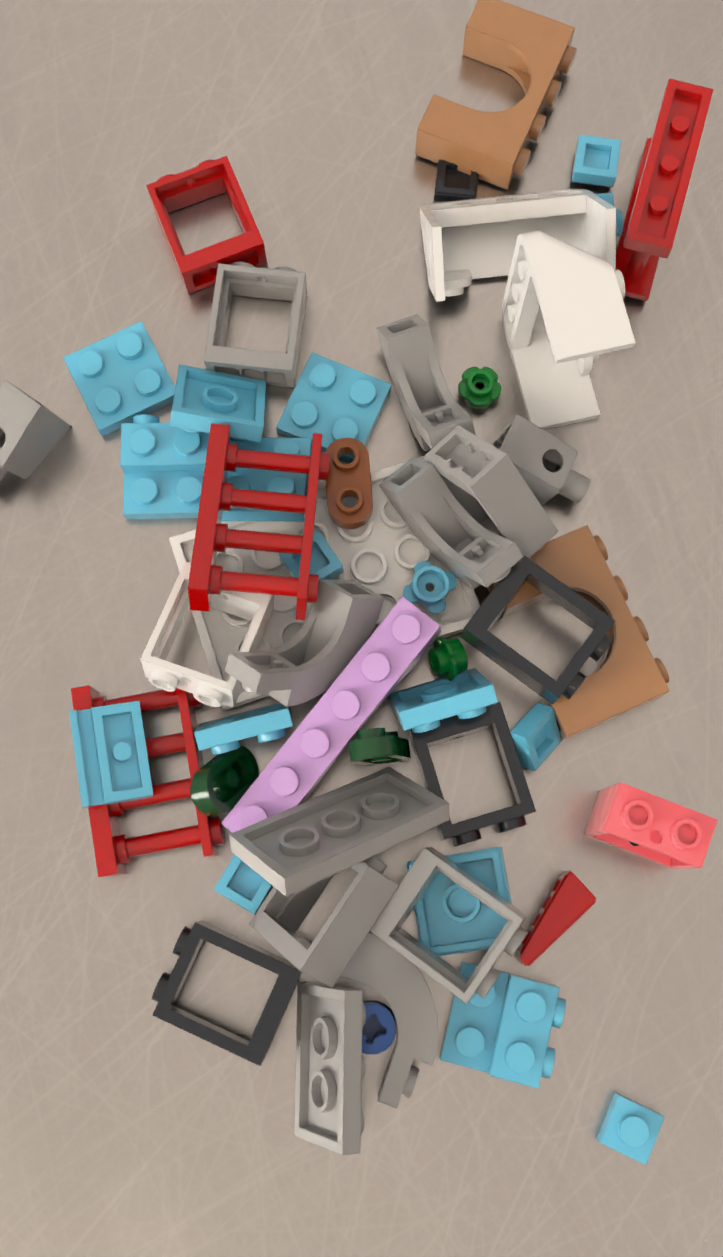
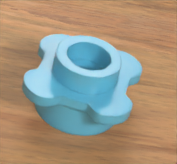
(428, 574)

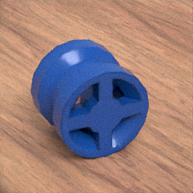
(378, 1018)

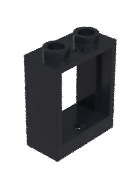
(478, 635)
(454, 728)
(273, 1012)

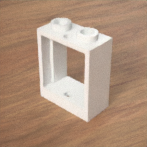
(204, 688)

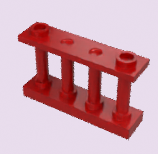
(661, 185)
(214, 537)
(111, 847)

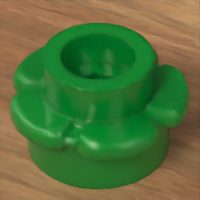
(479, 397)
(448, 657)

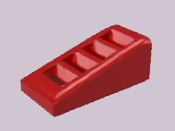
(561, 909)

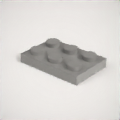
(329, 1067)

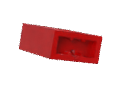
(206, 181)

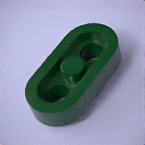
(378, 747)
(223, 781)

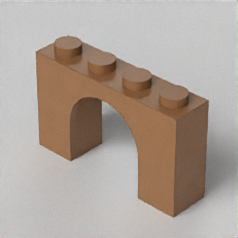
(496, 142)
(629, 671)

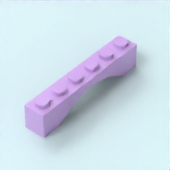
(338, 715)

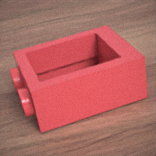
(661, 828)

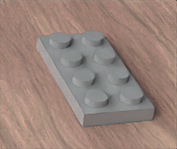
(338, 830)

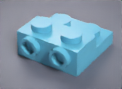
(161, 469)
(506, 1029)

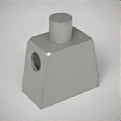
(26, 431)
(542, 461)

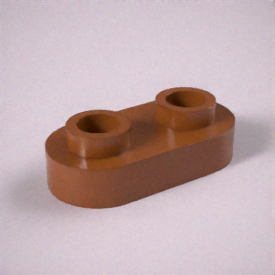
(349, 480)

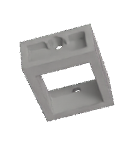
(250, 281)
(492, 490)
(405, 899)
(343, 931)

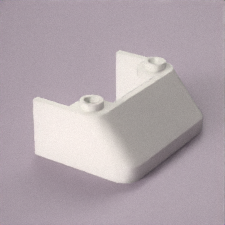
(480, 234)
(557, 320)

